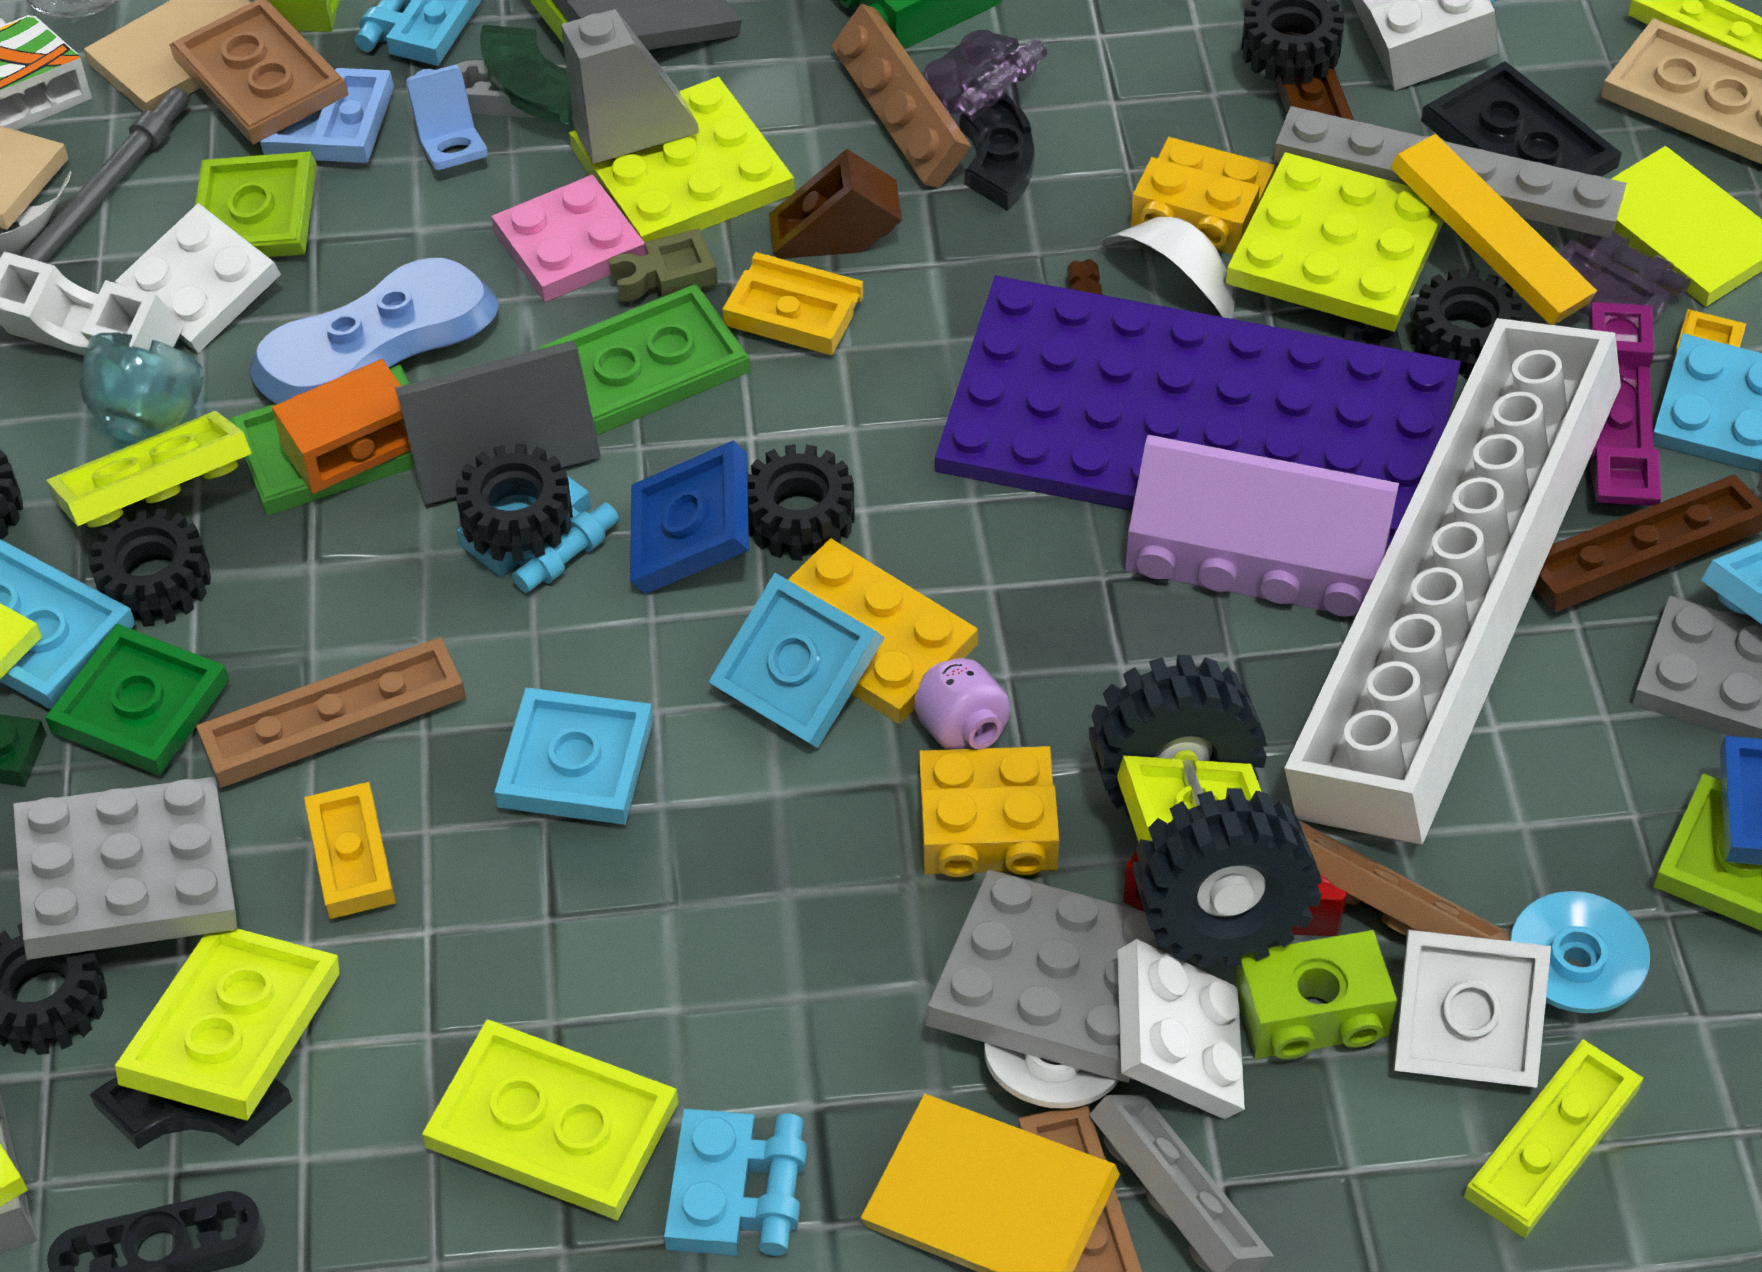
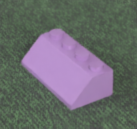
(1258, 526)

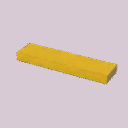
(1493, 229)

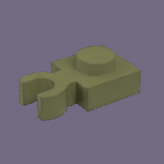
(667, 264)

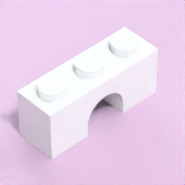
(56, 312)

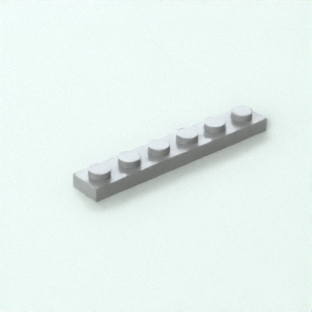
(1529, 187)

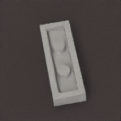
(1179, 1185)

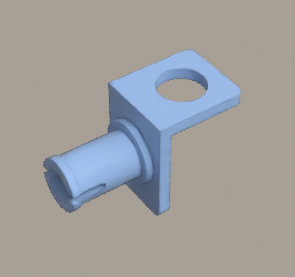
(444, 116)

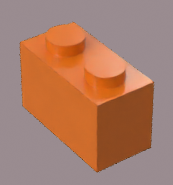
(342, 426)

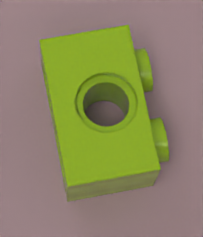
(1338, 969)

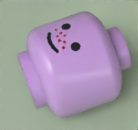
(960, 703)

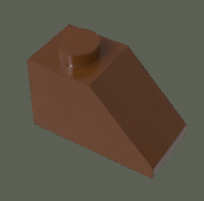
(836, 211)

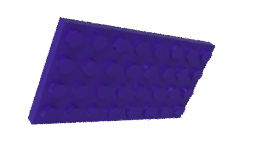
(1079, 379)

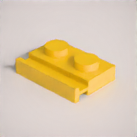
(793, 303)

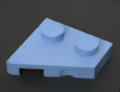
(346, 127)

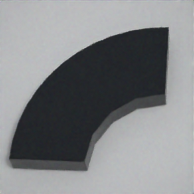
(1003, 152)
(148, 1116)

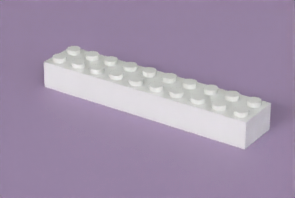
(1454, 582)

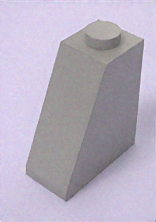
(619, 90)

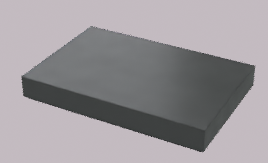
(664, 21)
(506, 402)

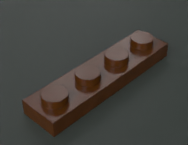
(1648, 542)

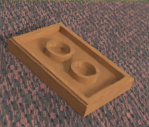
(258, 70)

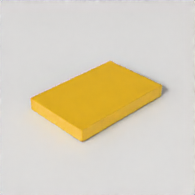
(988, 1193)

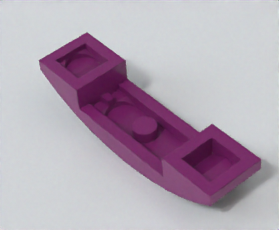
(1624, 458)

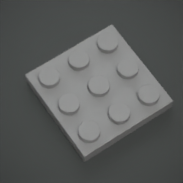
(122, 867)
(1039, 973)

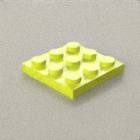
(696, 177)
(1336, 242)

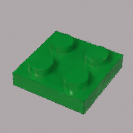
(137, 699)

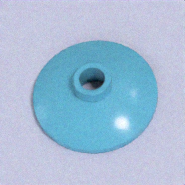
(1597, 935)

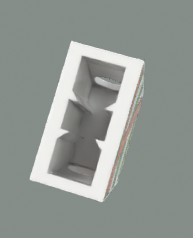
(37, 73)

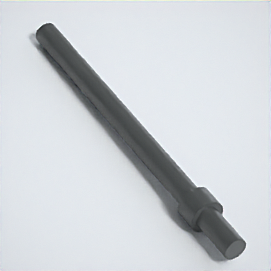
(145, 134)

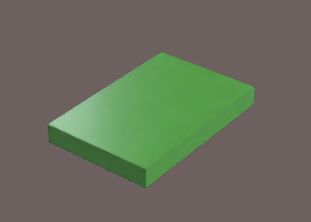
(655, 357)
(276, 477)

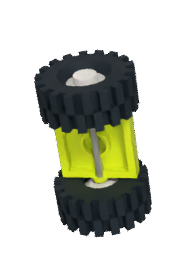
(1214, 854)

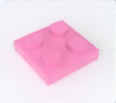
(566, 237)

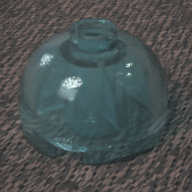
(138, 388)

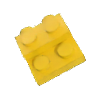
(1204, 188)
(988, 811)

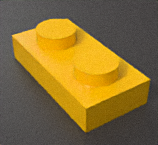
(349, 850)

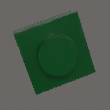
(19, 748)

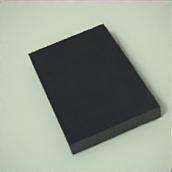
(1518, 119)

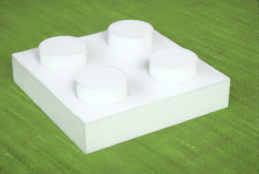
(202, 275)
(1472, 1008)
(1180, 1030)

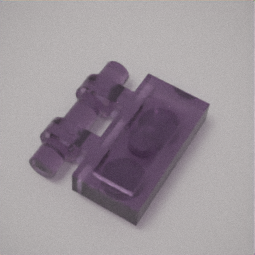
(981, 69)
(1624, 273)

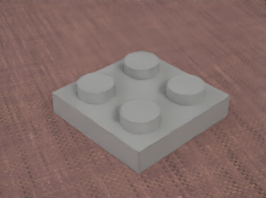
(1705, 670)

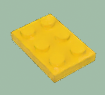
(914, 626)

